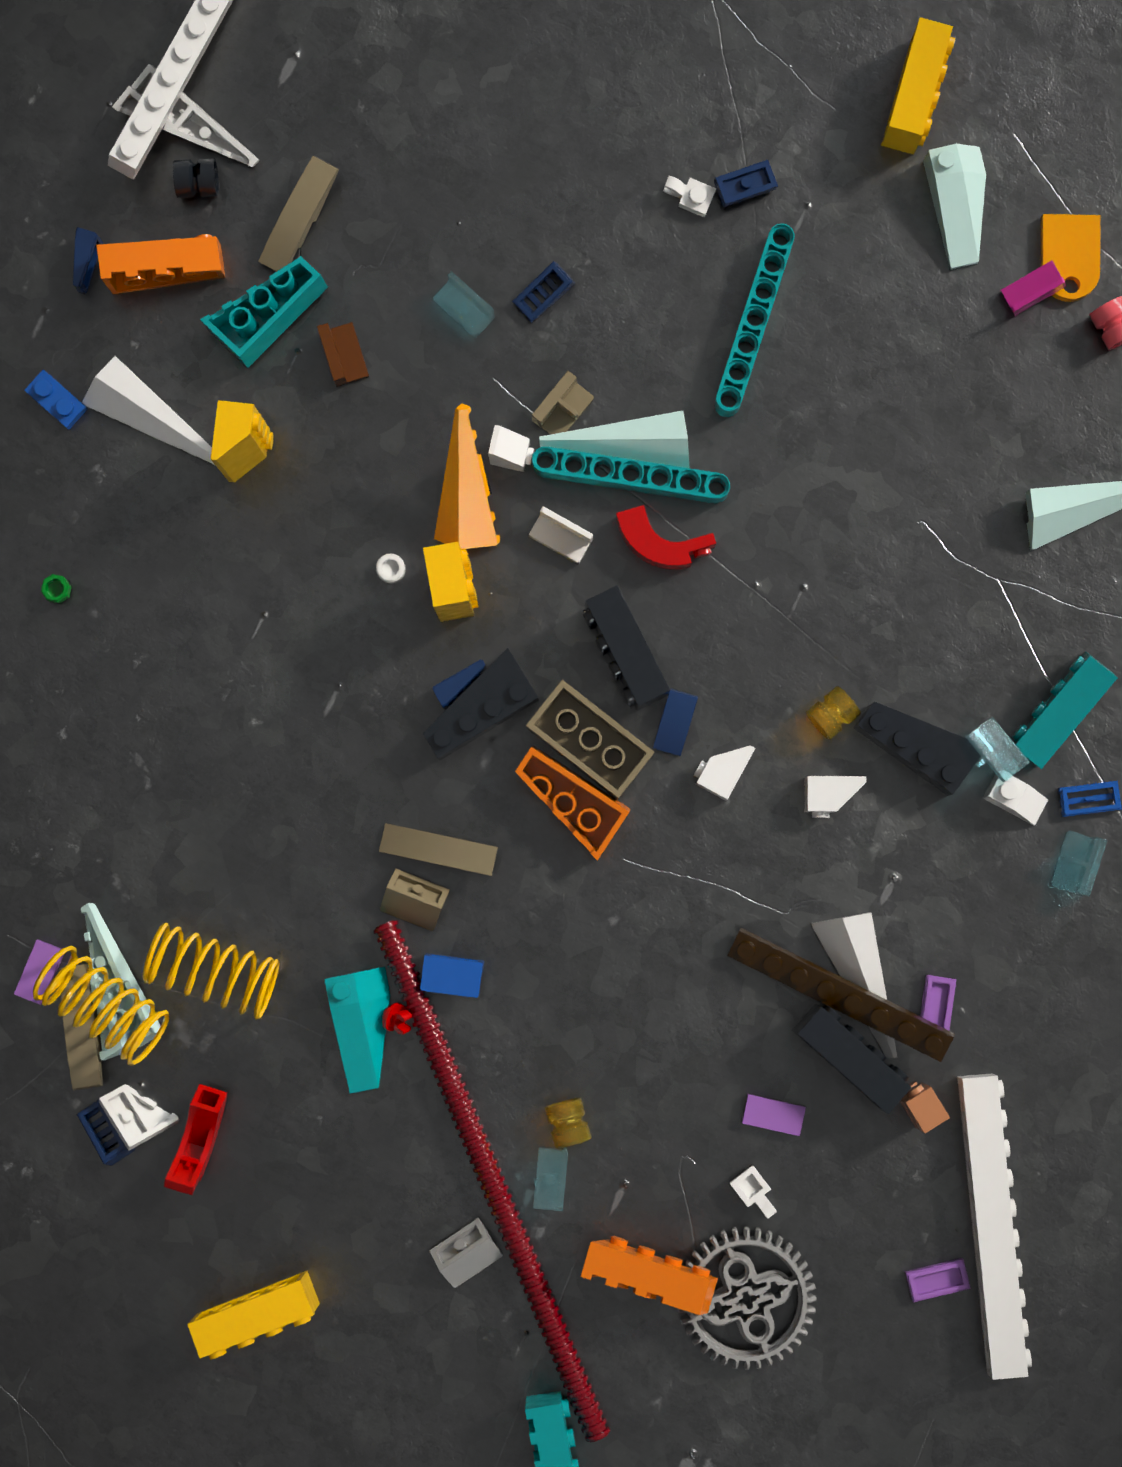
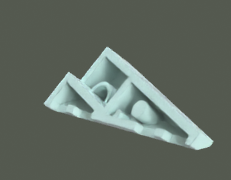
(647, 439)

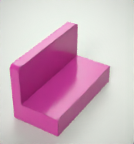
(1033, 288)

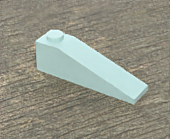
(958, 190)

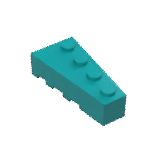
(265, 310)
(1064, 709)
(549, 1430)

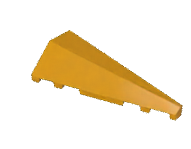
(464, 503)

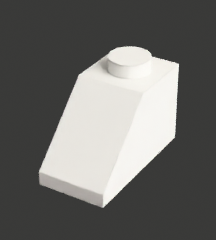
(509, 449)
(723, 771)
(829, 793)
(1016, 798)

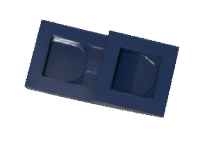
(675, 722)

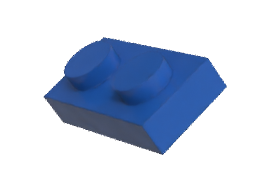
(56, 399)

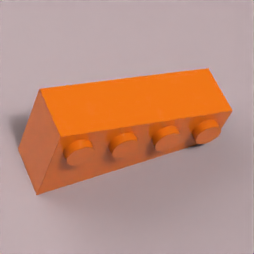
(160, 263)
(579, 804)
(650, 1274)

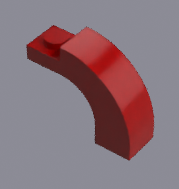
(655, 550)
(198, 1139)

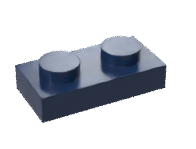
(745, 183)

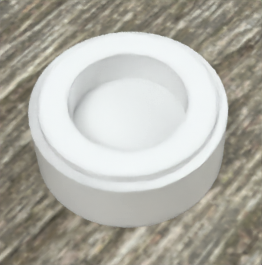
(390, 568)

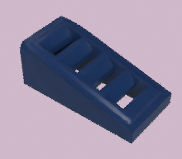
(84, 258)
(553, 268)
(454, 686)
(102, 1148)

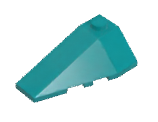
(357, 1012)

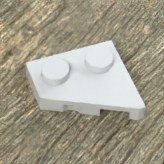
(135, 1116)

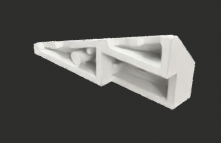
(188, 121)

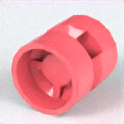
(1110, 320)

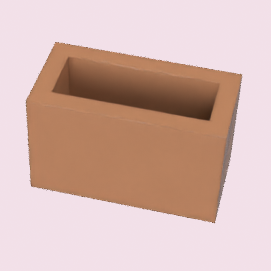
(924, 1107)

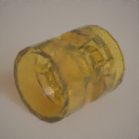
(832, 713)
(568, 1122)

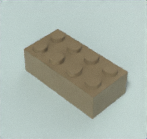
(590, 739)

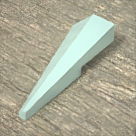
(1064, 509)
(106, 954)

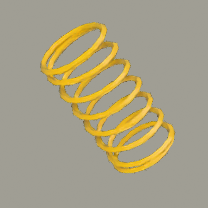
(61, 981)
(266, 987)

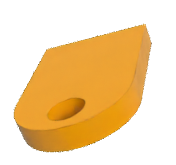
(1075, 250)

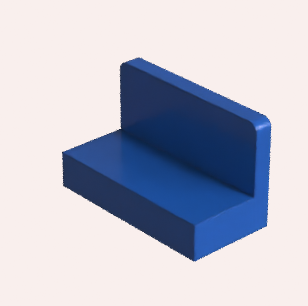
(451, 975)

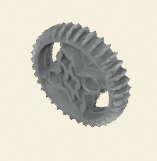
(760, 1293)

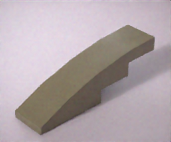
(299, 214)
(438, 849)
(82, 1051)

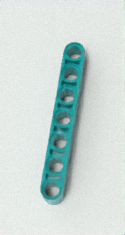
(759, 307)
(644, 469)

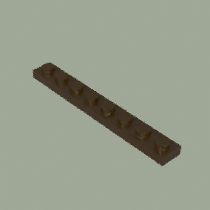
(841, 995)

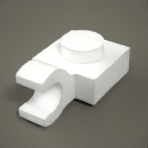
(694, 196)
(752, 1189)

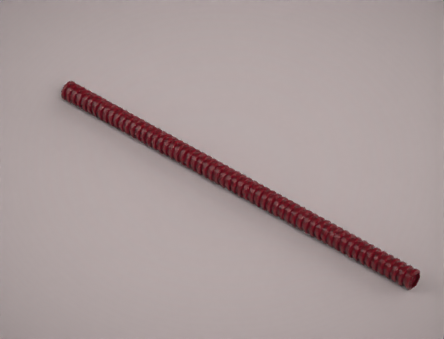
(493, 1184)

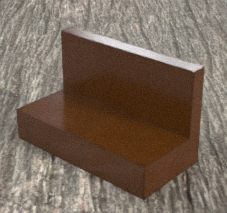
(343, 353)

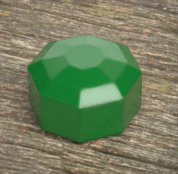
(56, 588)

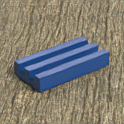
(1065, 802)

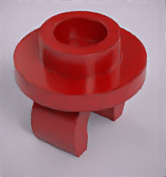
(395, 1017)

